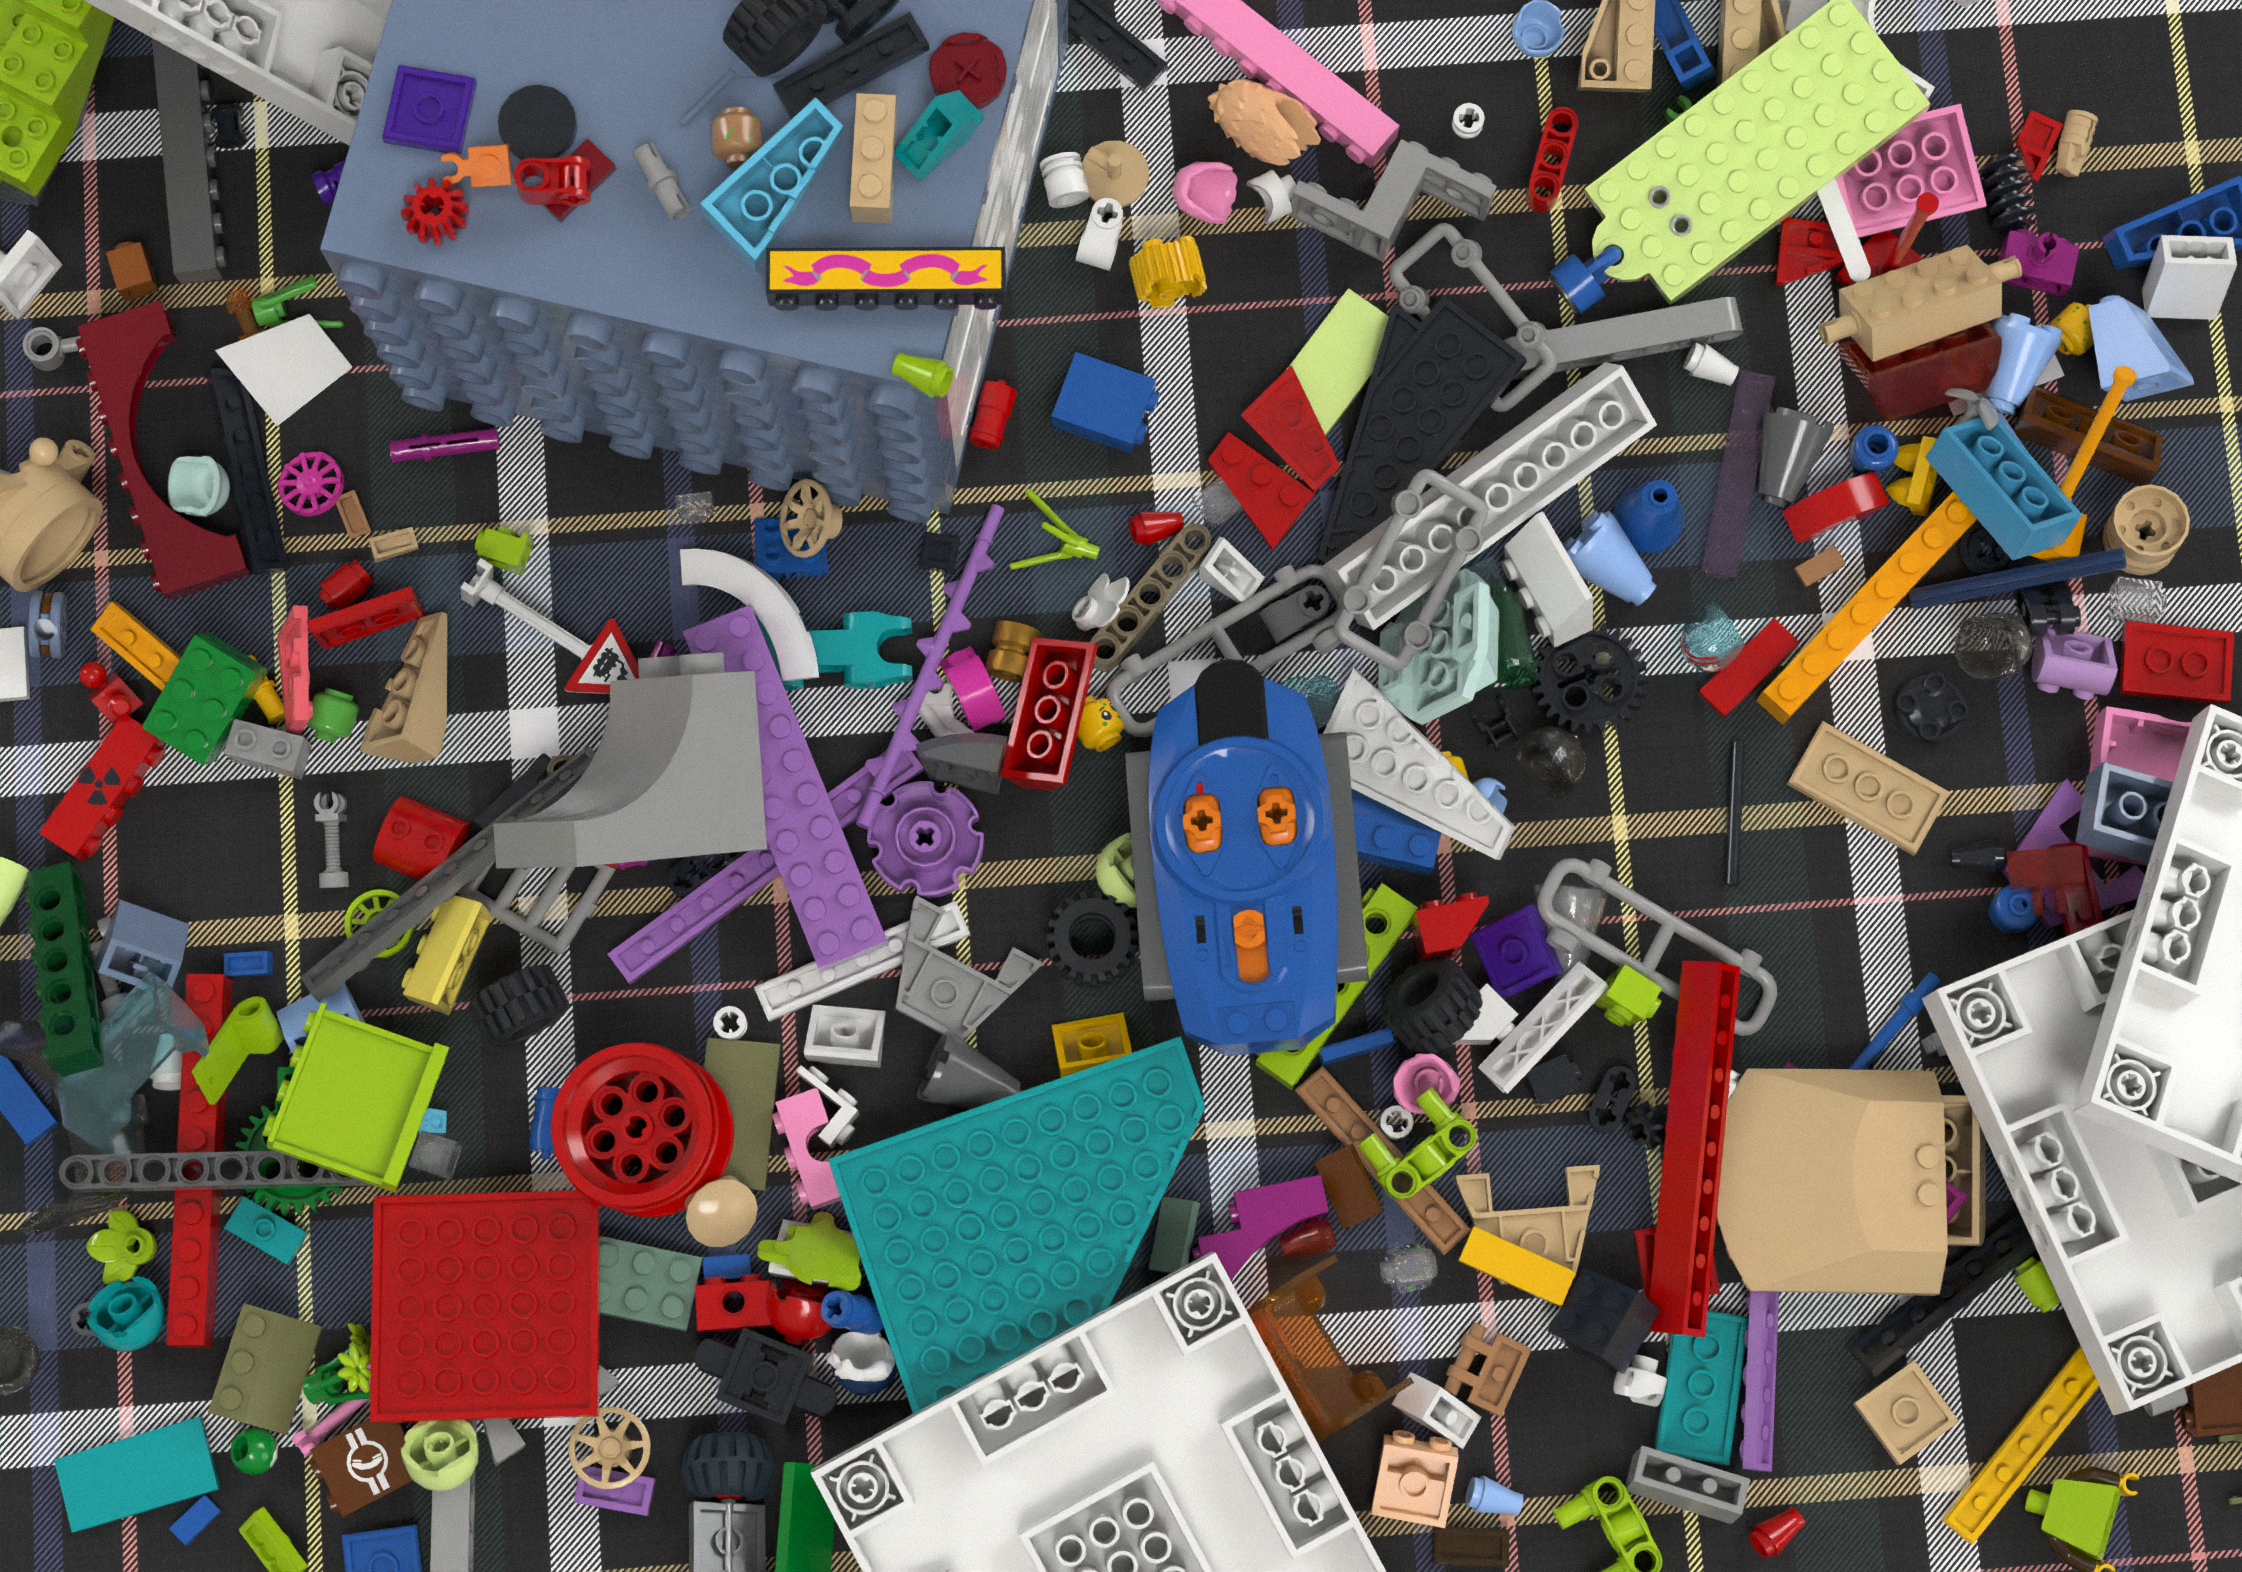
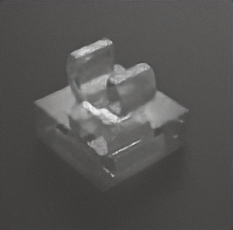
(1216, 503)

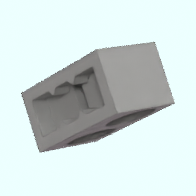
(267, 749)

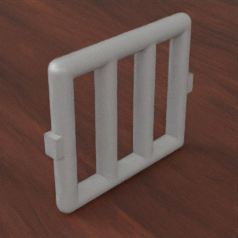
(529, 926)

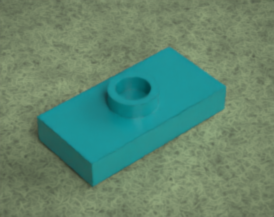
(266, 1230)

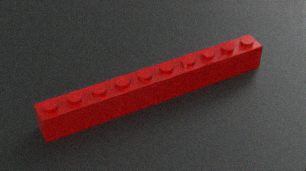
(1693, 1147)
(198, 1211)

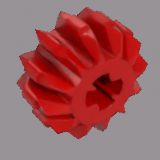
(426, 223)

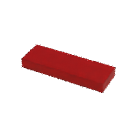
(1749, 668)

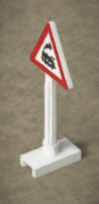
(601, 662)

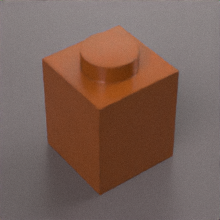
(132, 270)

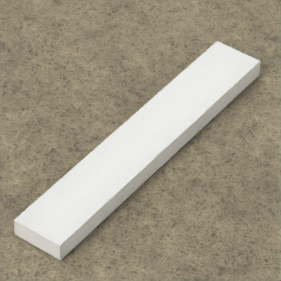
(808, 985)

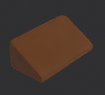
(1348, 1186)

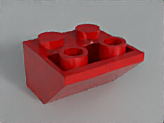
(1445, 928)

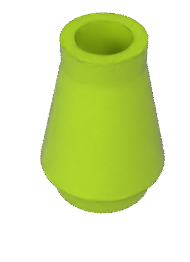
(925, 374)

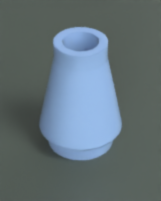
(1491, 1497)

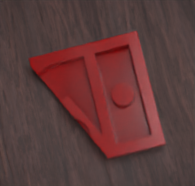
(1805, 250)

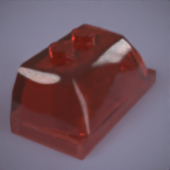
(1923, 374)

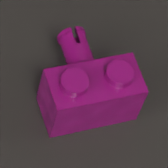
(2045, 261)

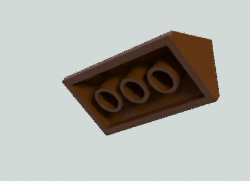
(2064, 423)

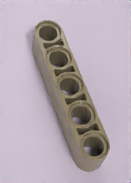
(1154, 581)

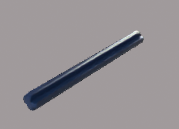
(2018, 578)

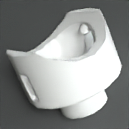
(1275, 194)
(1641, 1382)

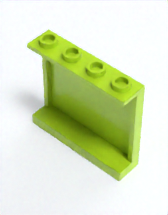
(355, 1098)

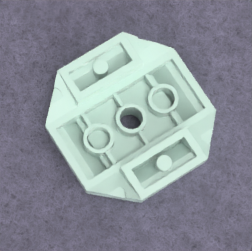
(1457, 659)

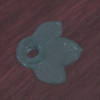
(1312, 689)

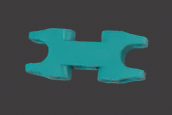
(855, 651)

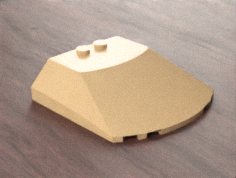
(1835, 1181)

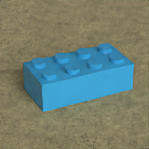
(2003, 487)

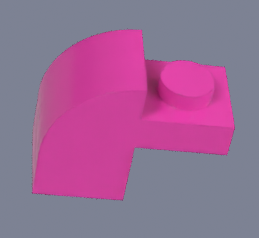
(972, 688)

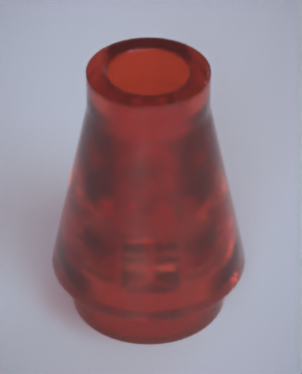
(1309, 1239)

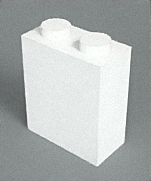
(2189, 277)

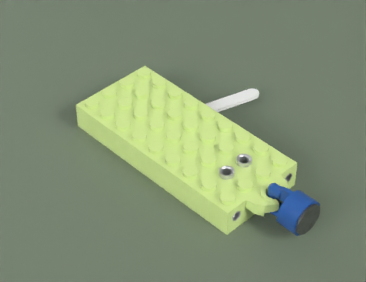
(1748, 161)

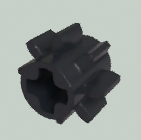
(1647, 1125)

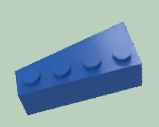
(2207, 213)

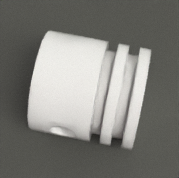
(1064, 179)

